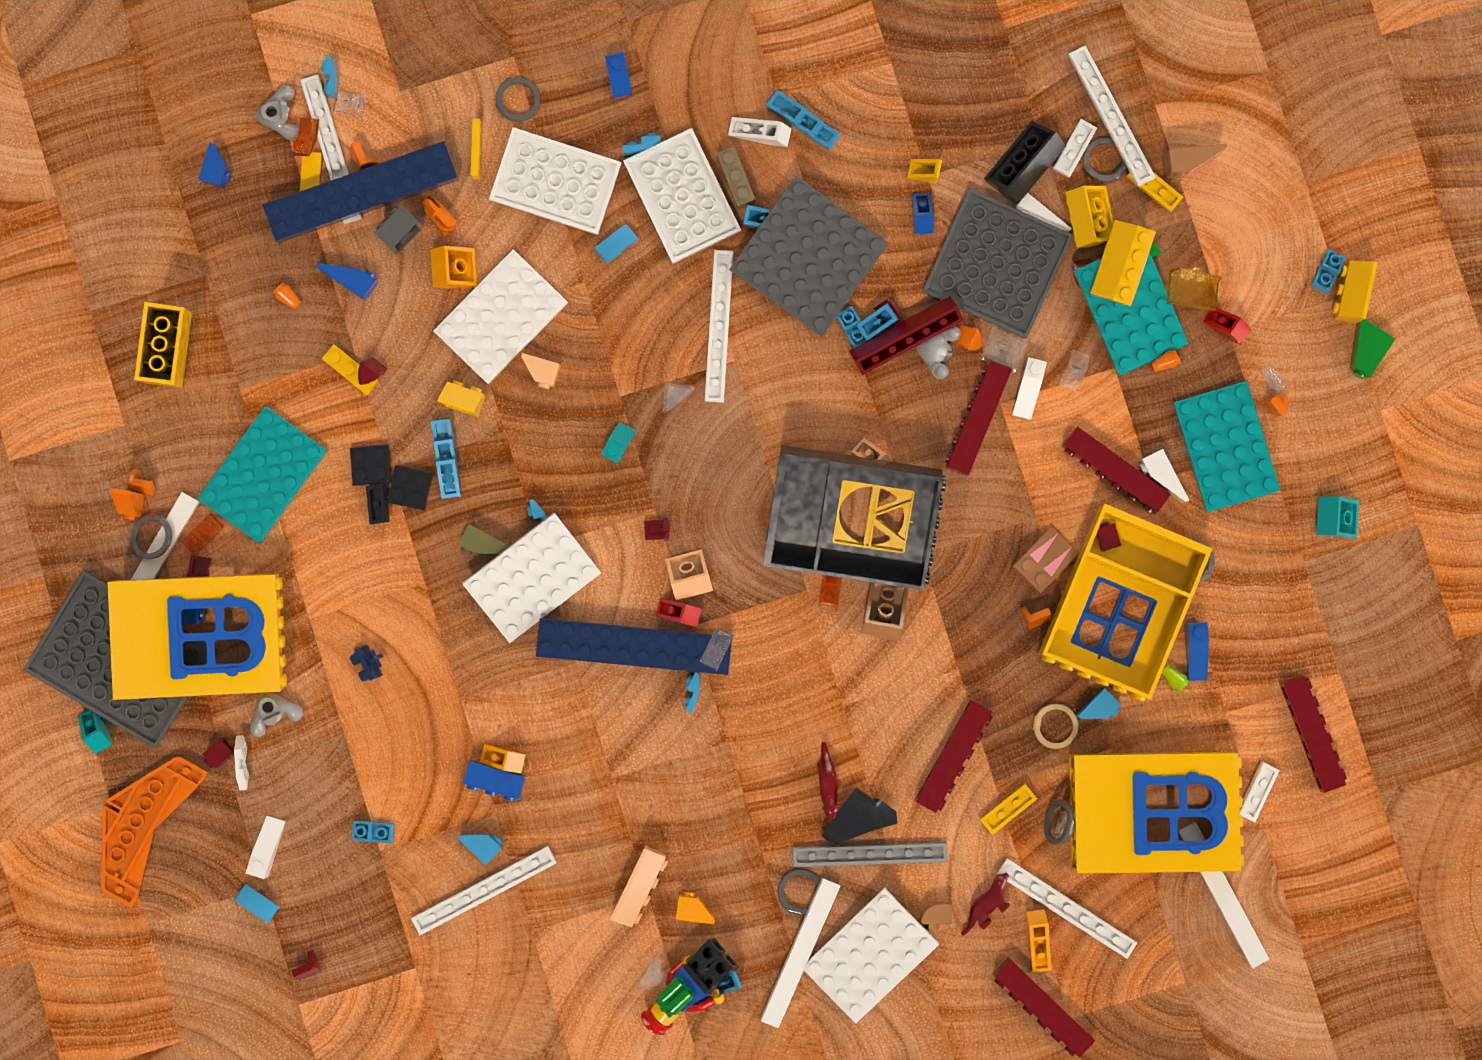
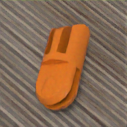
(438, 214)

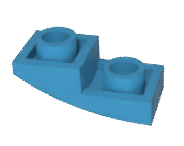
(330, 71)
(647, 141)
(616, 243)
(1328, 271)
(848, 320)
(535, 511)
(693, 685)
(373, 831)
(256, 903)

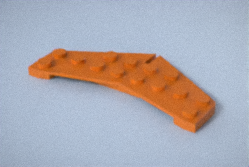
(130, 831)

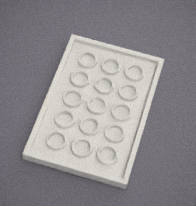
(555, 181)
(682, 196)
(500, 316)
(531, 577)
(870, 955)

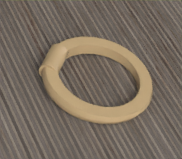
(1037, 724)

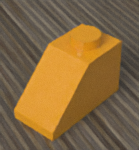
(502, 758)
(693, 909)

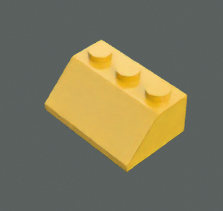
(1090, 215)
(1354, 291)

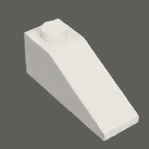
(760, 131)
(1029, 388)
(1161, 472)
(265, 848)

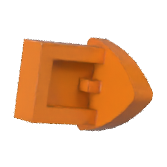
(359, 158)
(970, 338)
(1277, 404)
(139, 485)
(1036, 618)

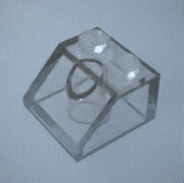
(1004, 348)

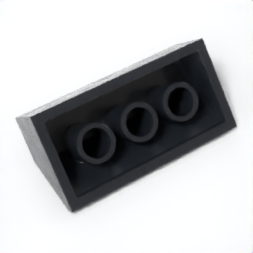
(1025, 162)

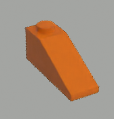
(128, 503)

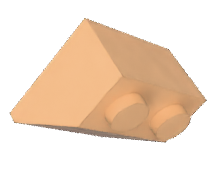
(688, 574)

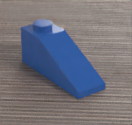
(353, 279)
(1196, 650)

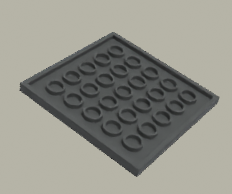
(809, 256)
(998, 263)

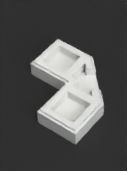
(240, 752)

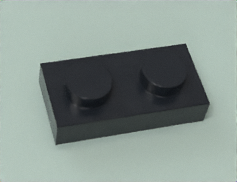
(377, 504)

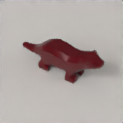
(828, 783)
(987, 903)

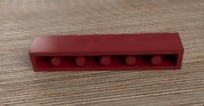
(906, 335)
(978, 419)
(1116, 470)
(1313, 733)
(953, 756)
(1040, 1004)

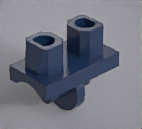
(369, 662)

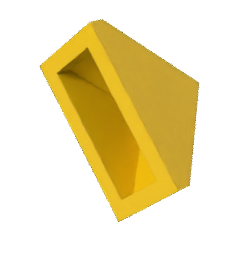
(925, 170)

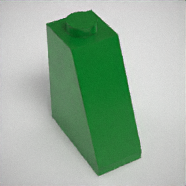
(1368, 348)

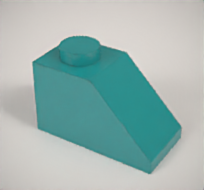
(618, 443)
(94, 731)

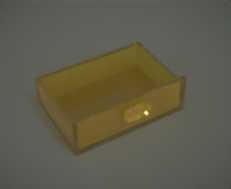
(1193, 289)

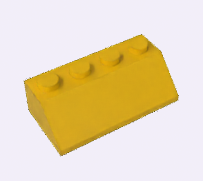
(1122, 262)

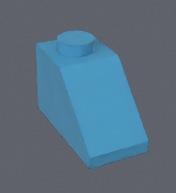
(1100, 706)
(482, 845)

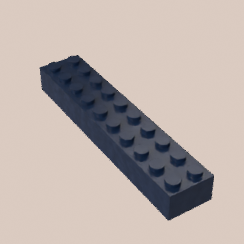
(360, 192)
(626, 646)

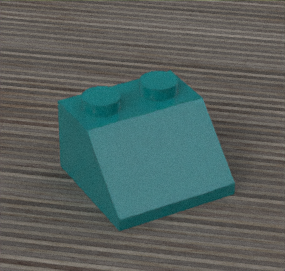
(1337, 517)

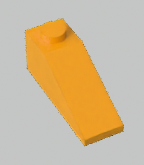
(1038, 940)

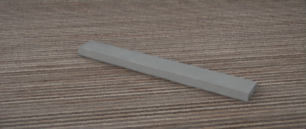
(869, 854)

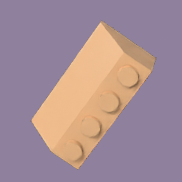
(637, 889)

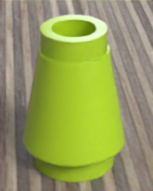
(1175, 678)

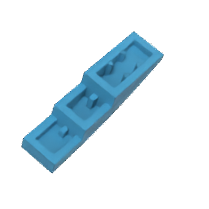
(803, 120)
(446, 458)

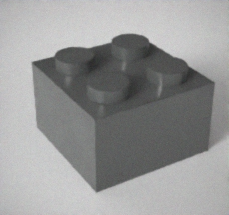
(398, 229)

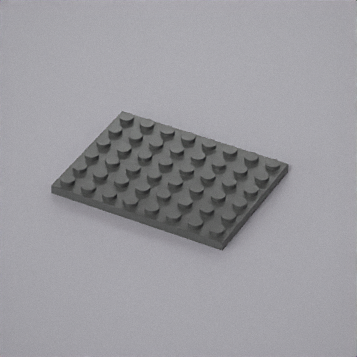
(77, 663)

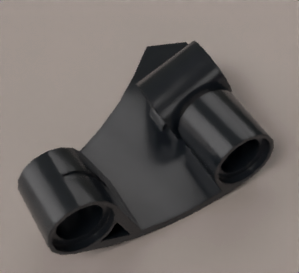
(859, 816)

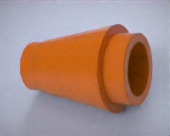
(287, 296)
(1166, 361)

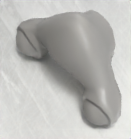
(275, 113)
(938, 351)
(270, 709)

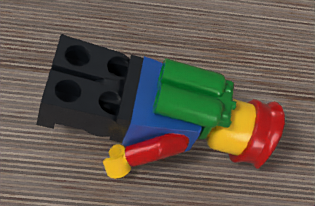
(690, 986)

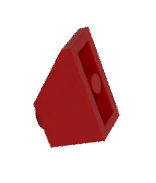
(1228, 325)
(678, 612)

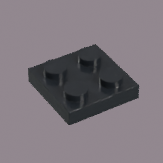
(370, 465)
(410, 488)

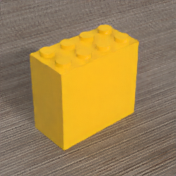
(163, 345)

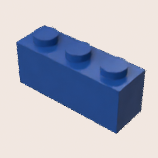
(494, 781)

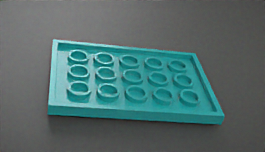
(1137, 331)
(1226, 446)
(262, 474)

